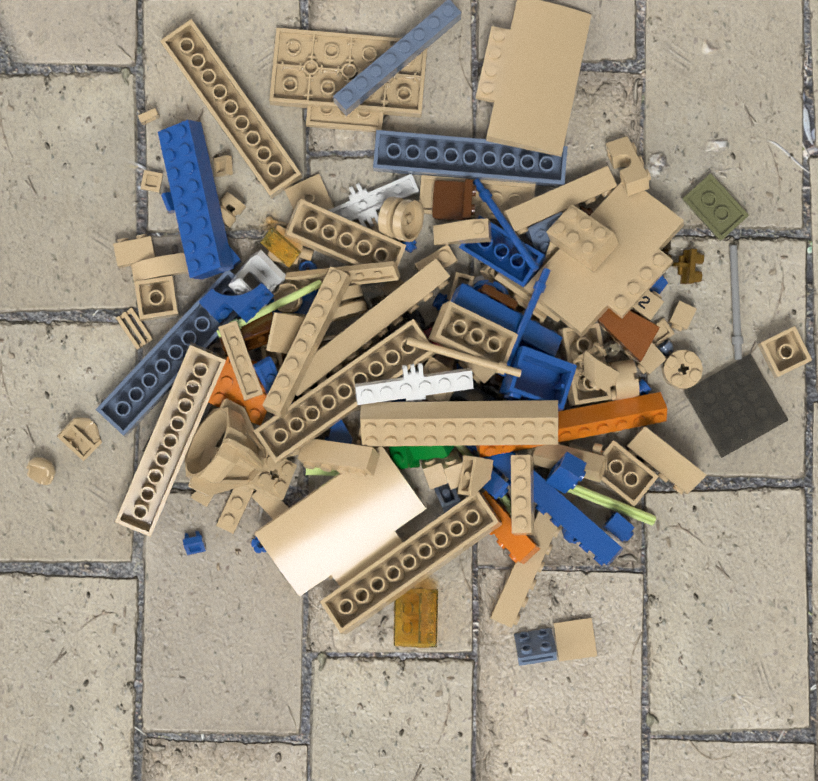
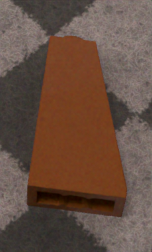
(631, 332)

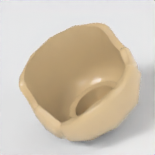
(284, 290)
(41, 470)

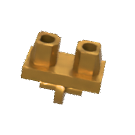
(687, 264)

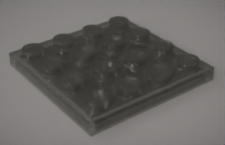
(735, 405)

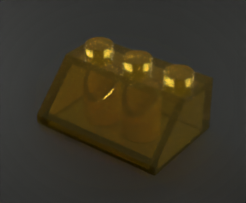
(416, 618)

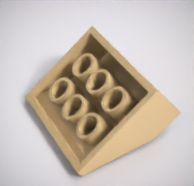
(665, 461)

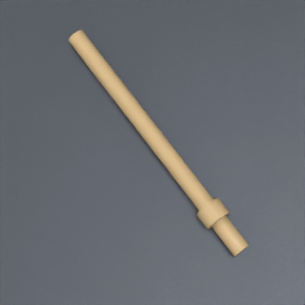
(500, 367)

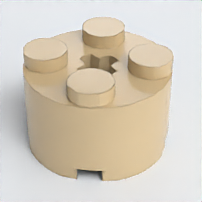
(677, 379)
(626, 383)

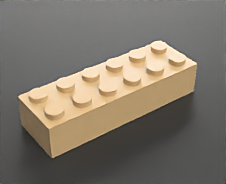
(340, 237)

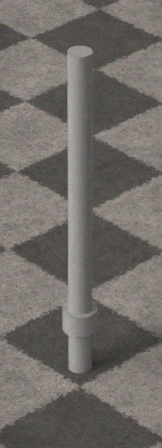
(737, 340)

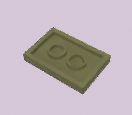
(715, 207)

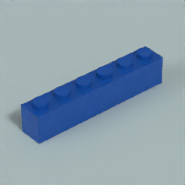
(535, 335)

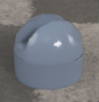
(665, 347)

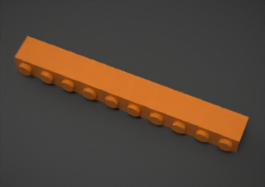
(598, 420)

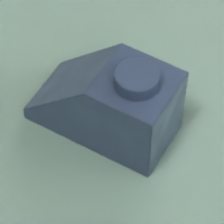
(447, 497)

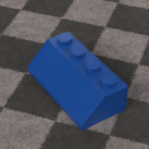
(504, 256)

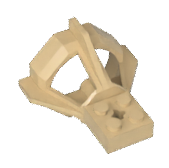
(238, 460)

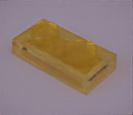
(280, 247)

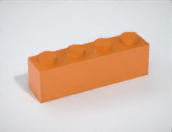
(520, 546)

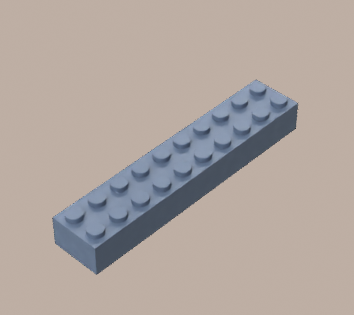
(465, 159)
(159, 368)

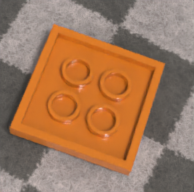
(228, 388)

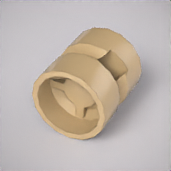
(238, 207)

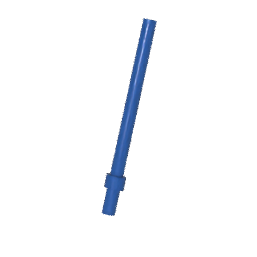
(486, 196)
(539, 288)

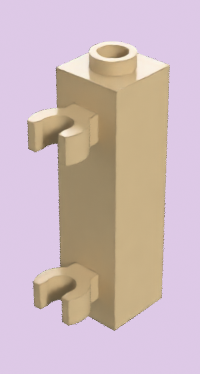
(548, 455)

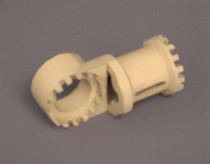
(595, 349)

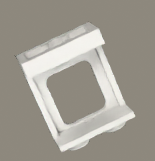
(262, 269)

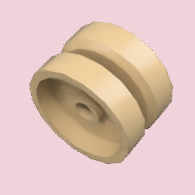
(401, 219)
(348, 307)

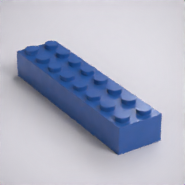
(195, 199)

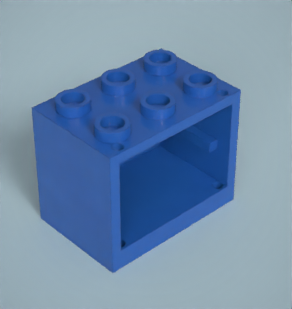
(541, 378)

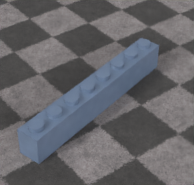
(397, 57)

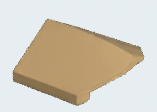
(81, 437)

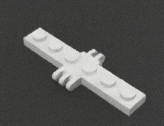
(365, 204)
(414, 385)

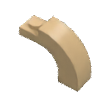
(160, 267)

